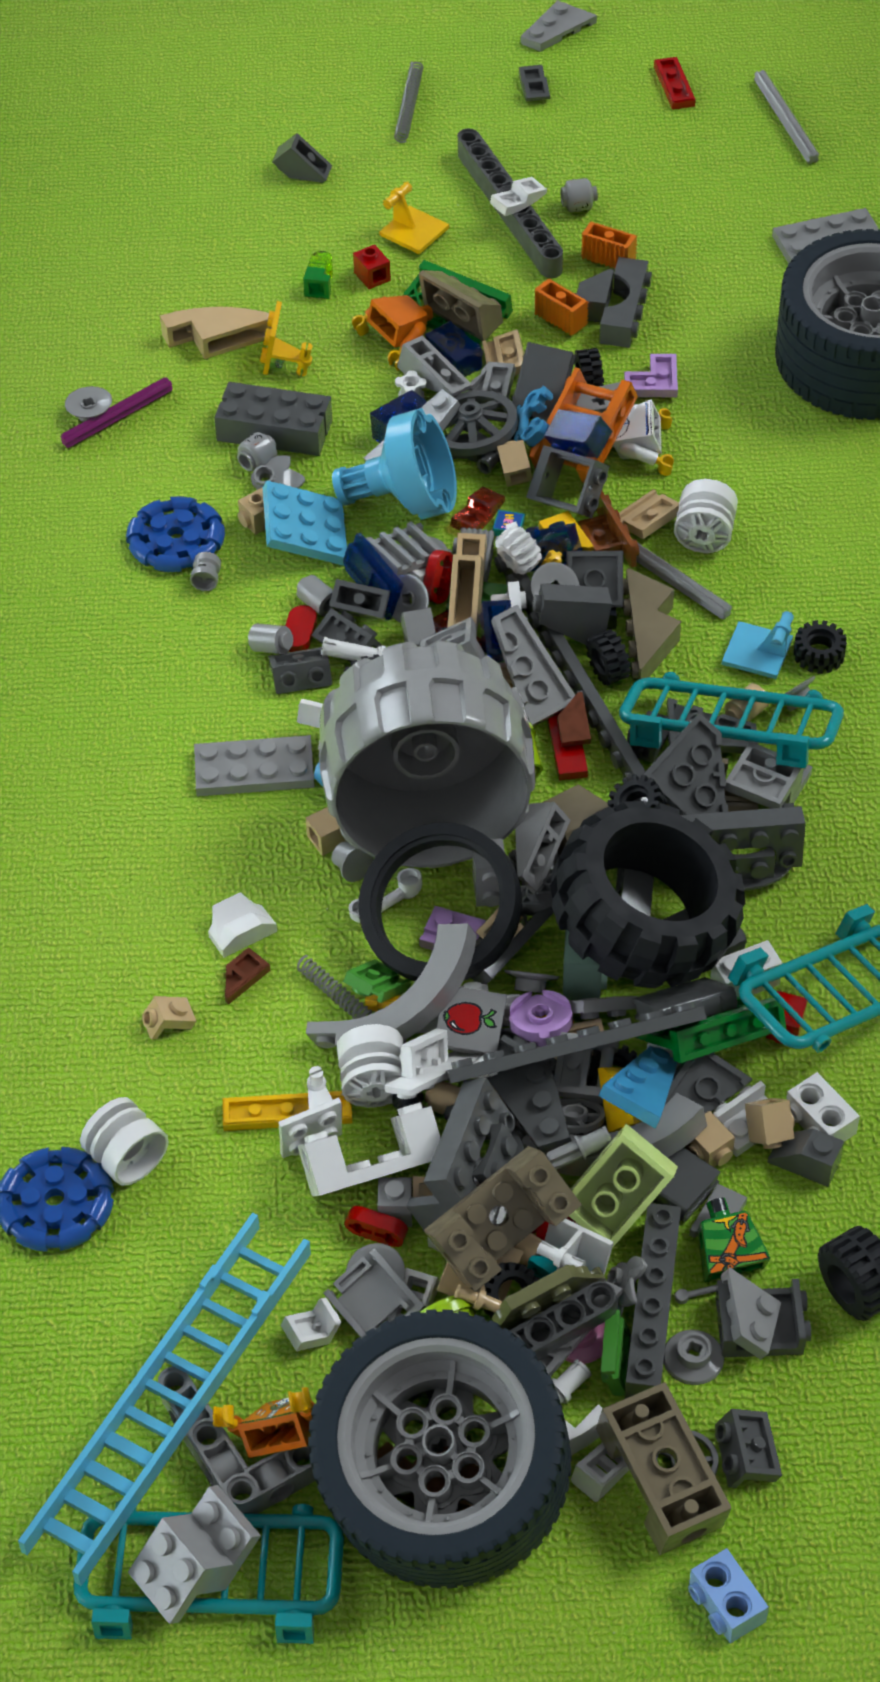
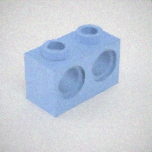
(735, 1593)

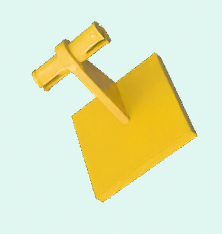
(409, 225)
(281, 350)

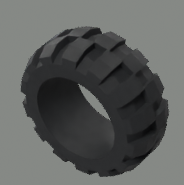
(621, 936)

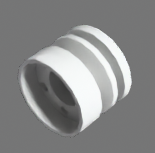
(706, 516)
(368, 1063)
(124, 1141)

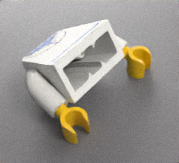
(642, 436)

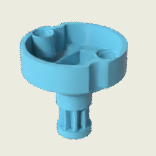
(412, 467)

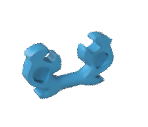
(534, 431)

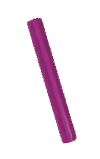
(116, 412)

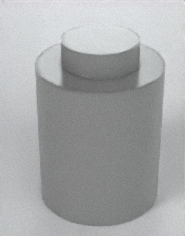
(315, 594)
(270, 638)

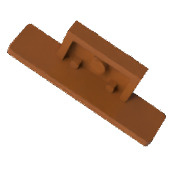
(609, 533)

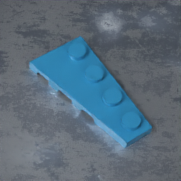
(642, 1085)

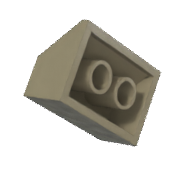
(460, 304)

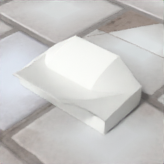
(238, 924)

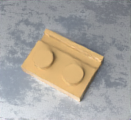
(505, 349)
(649, 513)

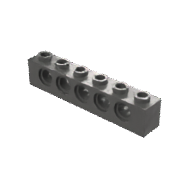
(653, 1299)

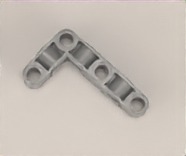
(265, 1481)

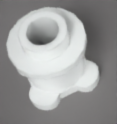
(409, 382)

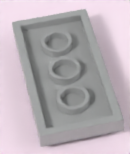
(796, 236)
(253, 765)

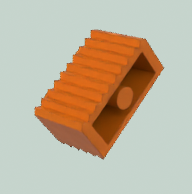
(606, 244)
(561, 307)

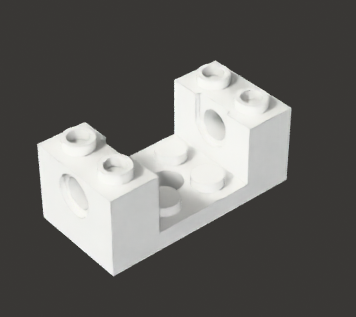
(325, 1165)

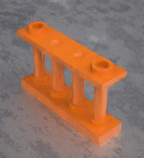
(620, 405)

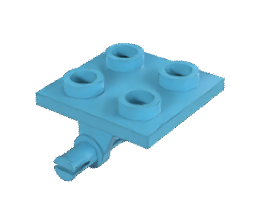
(759, 648)

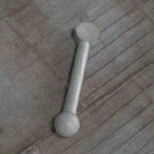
(682, 1295)

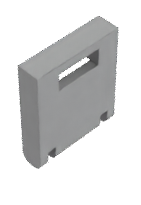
(372, 1294)

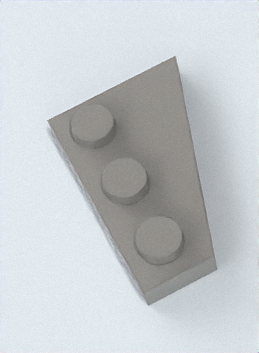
(554, 24)

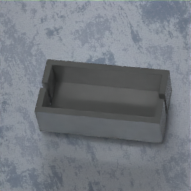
(290, 417)

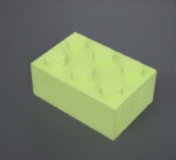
(621, 1184)

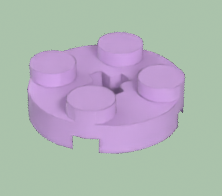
(535, 1029)

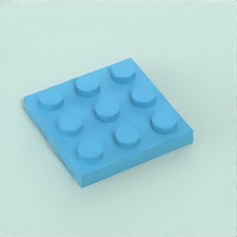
(304, 522)

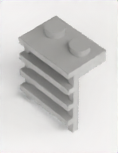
(396, 556)

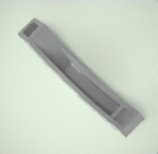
(424, 999)
(678, 1126)

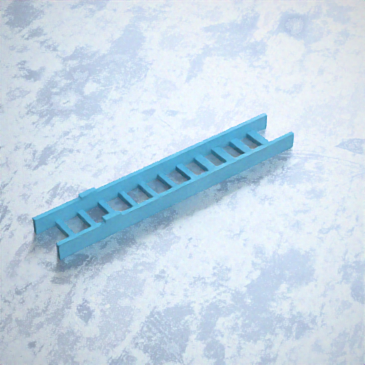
(154, 1463)

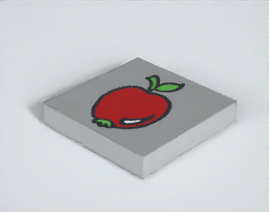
(473, 1021)

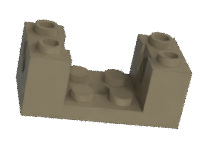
(530, 1195)
(681, 1499)

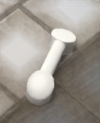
(409, 886)

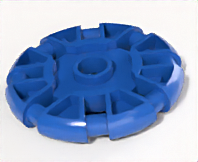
(175, 552)
(49, 1182)

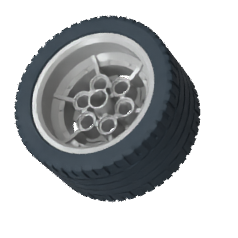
(832, 324)
(371, 1394)

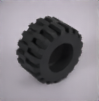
(853, 1271)

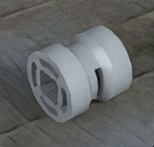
(205, 571)

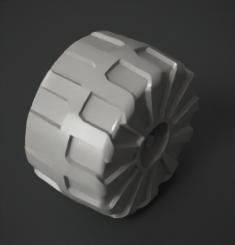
(423, 744)

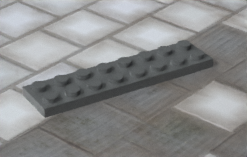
(586, 1039)

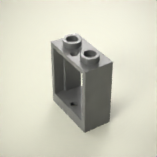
(551, 463)

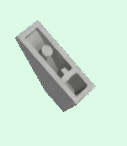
(433, 366)
(538, 842)

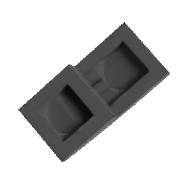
(534, 83)

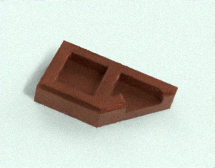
(573, 723)
(243, 973)

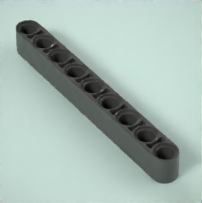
(525, 224)

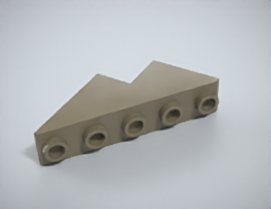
(649, 624)

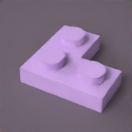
(660, 380)

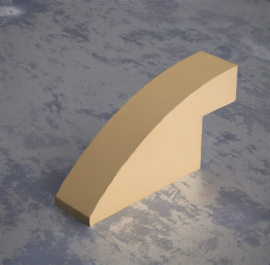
(214, 328)
(467, 578)

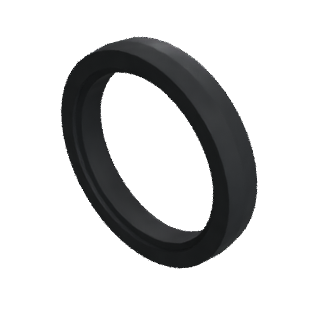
(410, 844)

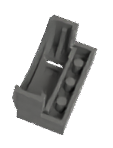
(772, 828)
(472, 1119)

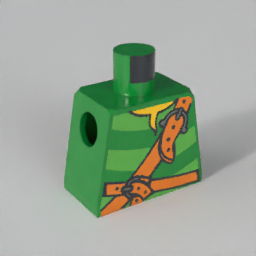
(729, 1242)

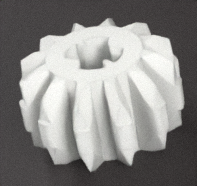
(518, 550)

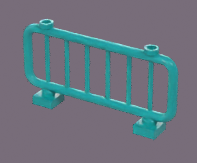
(791, 749)
(750, 975)
(293, 1617)

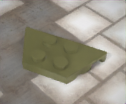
(544, 1294)

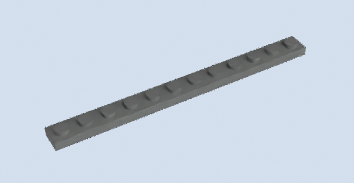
(575, 675)

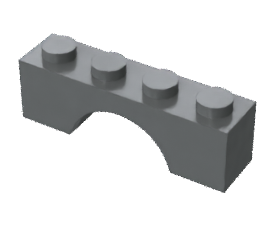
(620, 321)

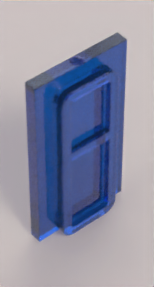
(370, 569)

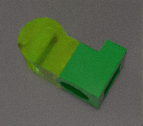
(318, 275)

